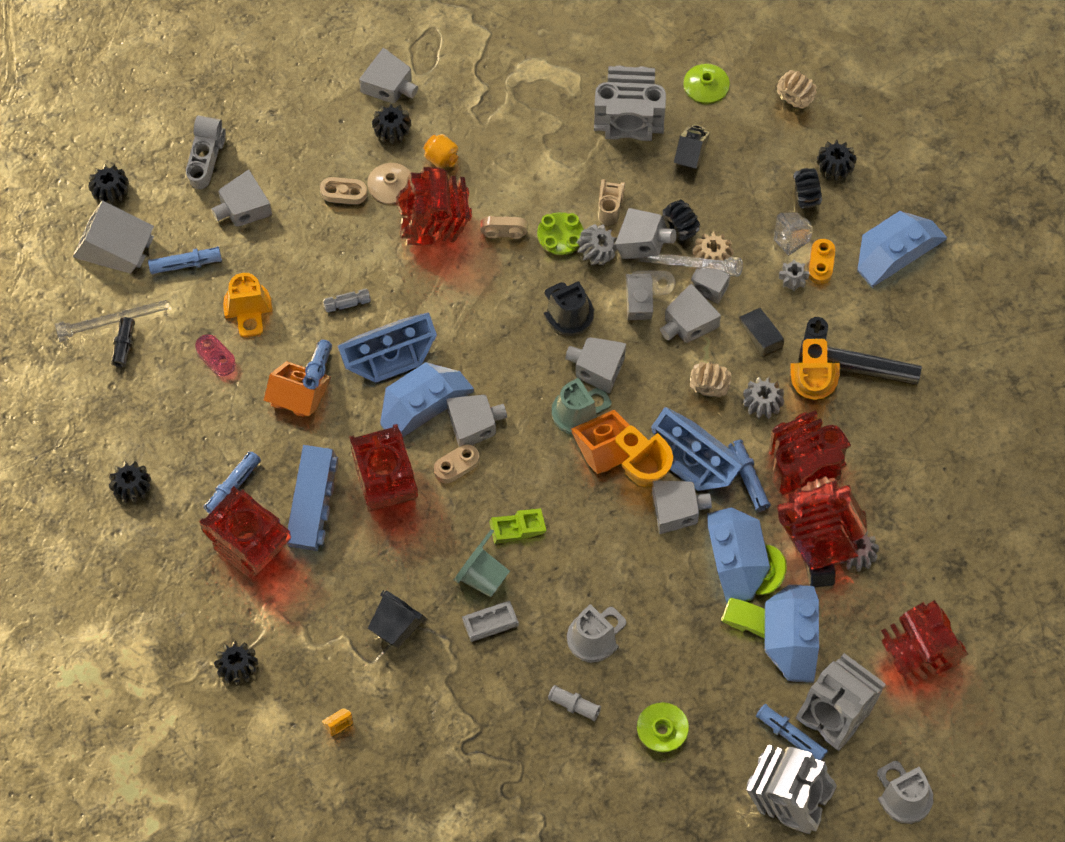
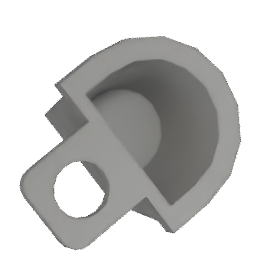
(592, 636)
(907, 797)

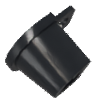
(568, 309)
(395, 620)

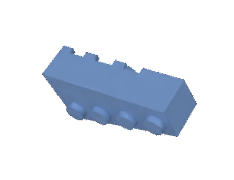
(312, 497)

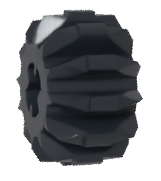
(391, 123)
(836, 159)
(108, 184)
(807, 188)
(681, 218)
(134, 489)
(233, 655)

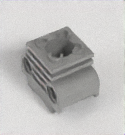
(630, 104)
(840, 700)
(791, 787)

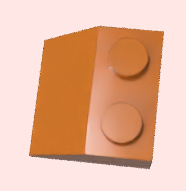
(287, 390)
(598, 442)

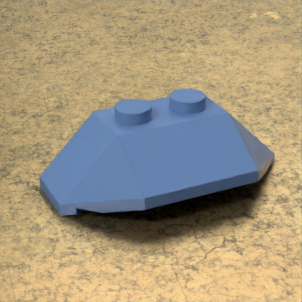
(895, 245)
(389, 348)
(421, 396)
(695, 452)
(738, 552)
(793, 632)

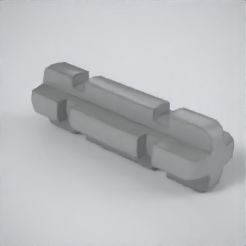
(346, 300)

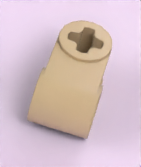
(610, 198)

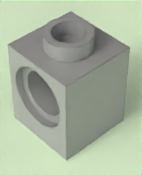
(711, 283)

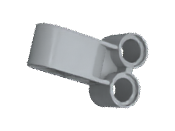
(208, 137)

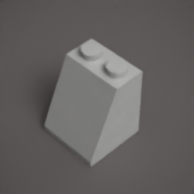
(114, 239)

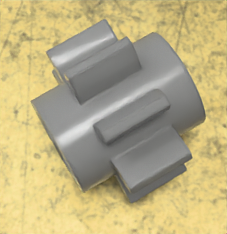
(791, 269)

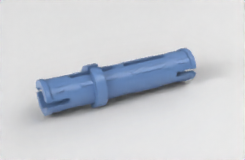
(185, 260)
(316, 368)
(749, 476)
(235, 479)
(767, 715)

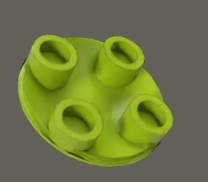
(559, 232)

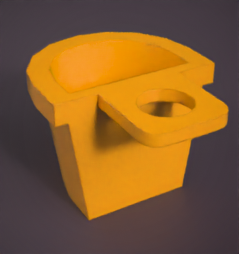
(247, 301)
(814, 376)
(648, 458)

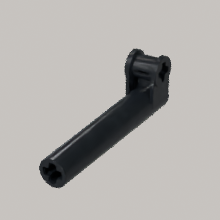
(857, 361)

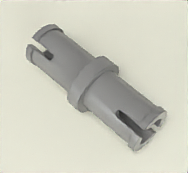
(574, 702)

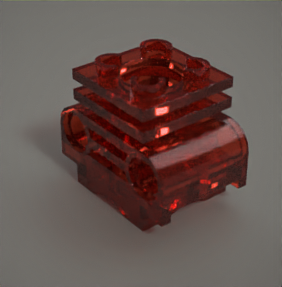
(433, 207)
(806, 452)
(378, 453)
(241, 515)
(824, 524)
(925, 642)

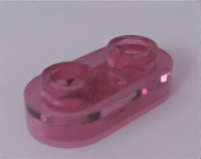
(214, 353)

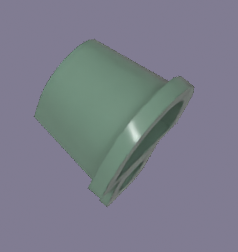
(576, 405)
(482, 570)

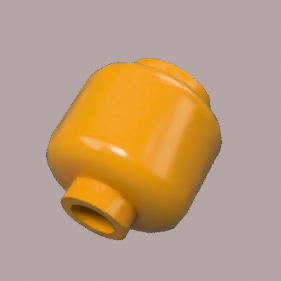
(441, 151)

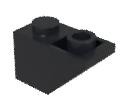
(691, 146)

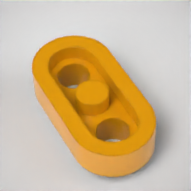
(823, 260)

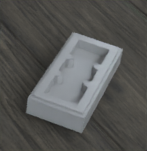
(490, 621)

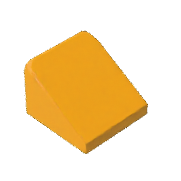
(338, 721)

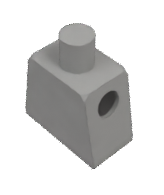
(387, 78)
(242, 201)
(643, 234)
(639, 296)
(690, 316)
(598, 362)
(473, 418)
(677, 504)

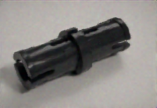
(122, 342)

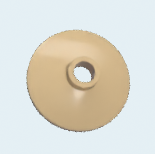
(384, 190)

